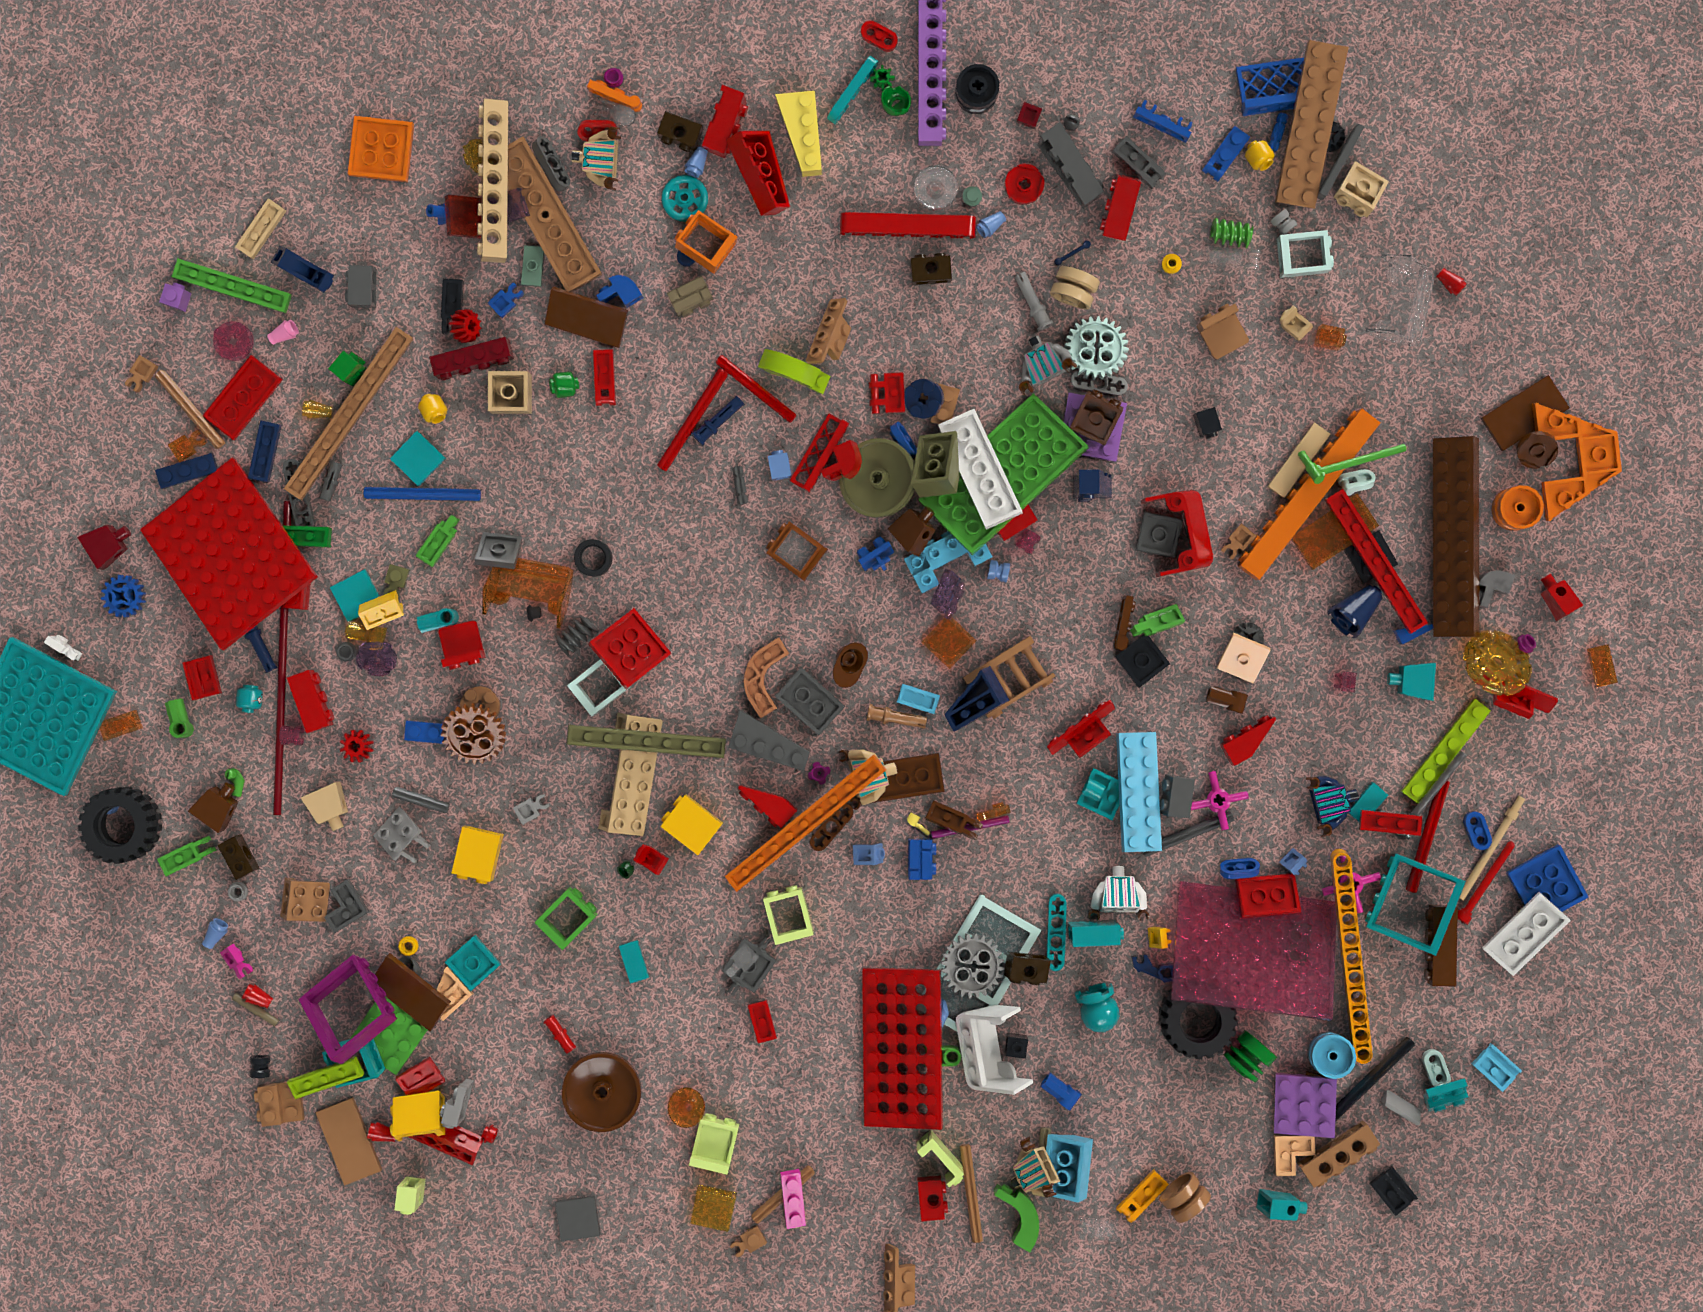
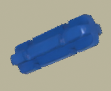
(1278, 131)

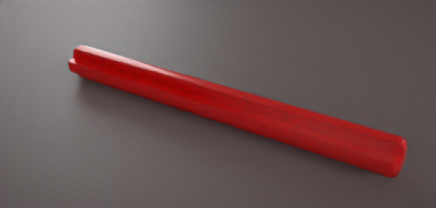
(693, 419)
(1427, 837)

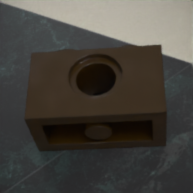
(671, 123)
(921, 276)
(238, 857)
(1017, 962)

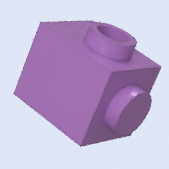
(175, 296)

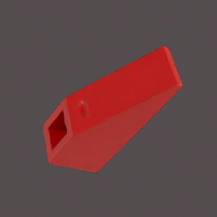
(1244, 745)
(773, 805)

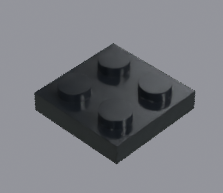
(1357, 562)
(1142, 660)

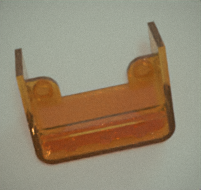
(530, 581)

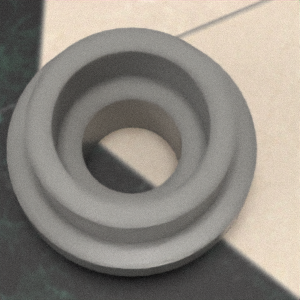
(231, 891)

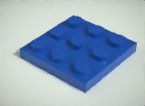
(1551, 876)

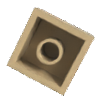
(509, 392)

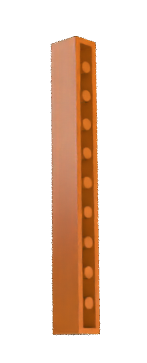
(1306, 496)

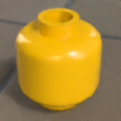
(1259, 155)
(432, 408)

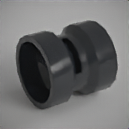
(259, 1066)

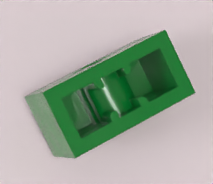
(348, 367)

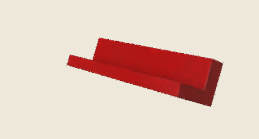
(826, 455)
(458, 1138)

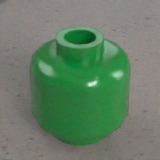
(563, 384)

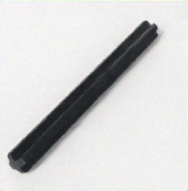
(1373, 1076)

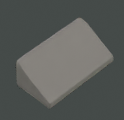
(1401, 1107)

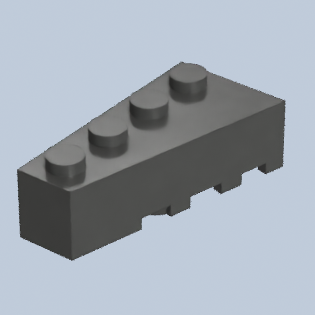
(762, 741)

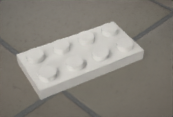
(1526, 933)

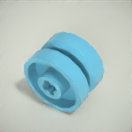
(1343, 1052)

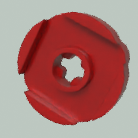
(1015, 191)

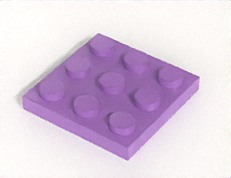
(1096, 450)
(1305, 1105)

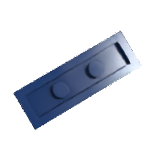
(1163, 122)

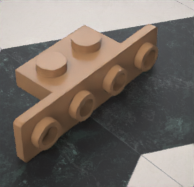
(831, 333)
(898, 1281)

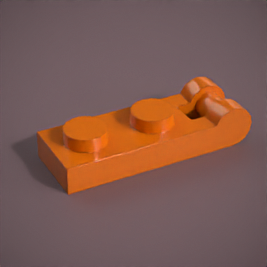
(617, 95)

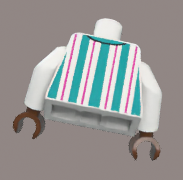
(1119, 894)

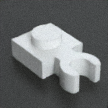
(60, 644)

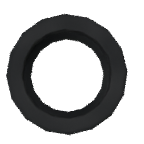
(578, 557)

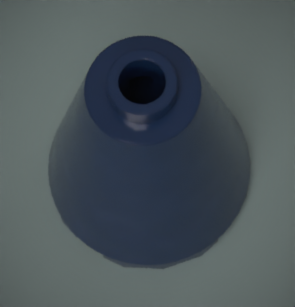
(1356, 610)

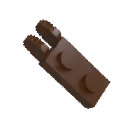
(1124, 623)
(952, 819)

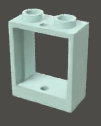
(1284, 254)
(584, 699)

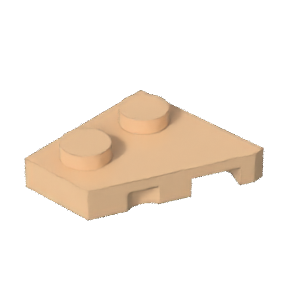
(454, 990)

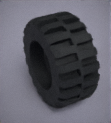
(94, 825)
(1196, 1046)

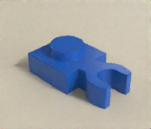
(503, 302)

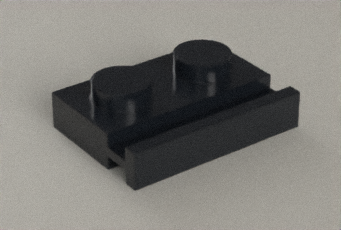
(1393, 1190)

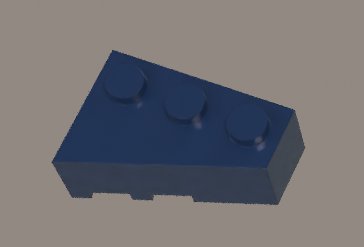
(1091, 484)

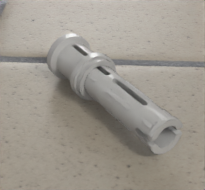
(1037, 310)

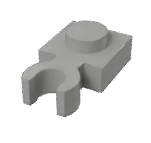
(529, 810)

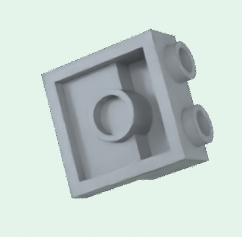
(456, 1107)

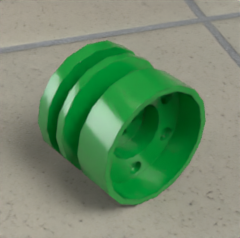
(1249, 1056)

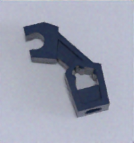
(1146, 967)

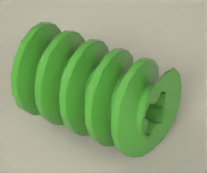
(1229, 232)

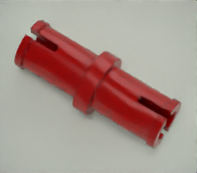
(559, 1034)

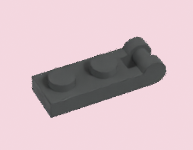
(1138, 162)

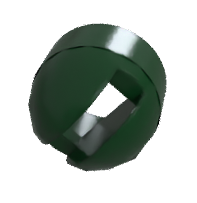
(625, 869)

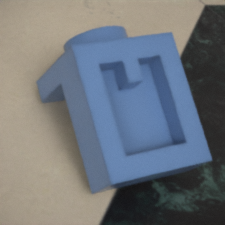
(868, 854)

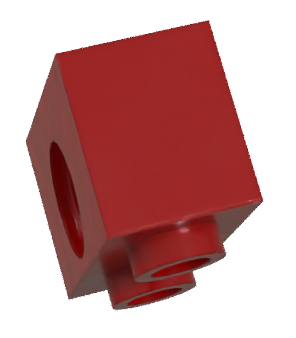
(932, 1210)

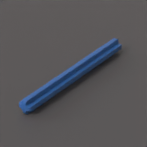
(422, 493)

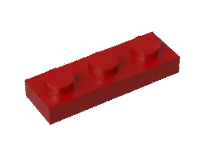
(1390, 822)

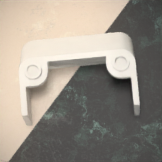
(981, 1051)

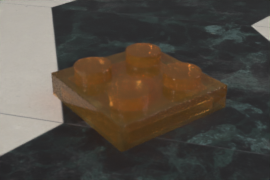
(948, 641)

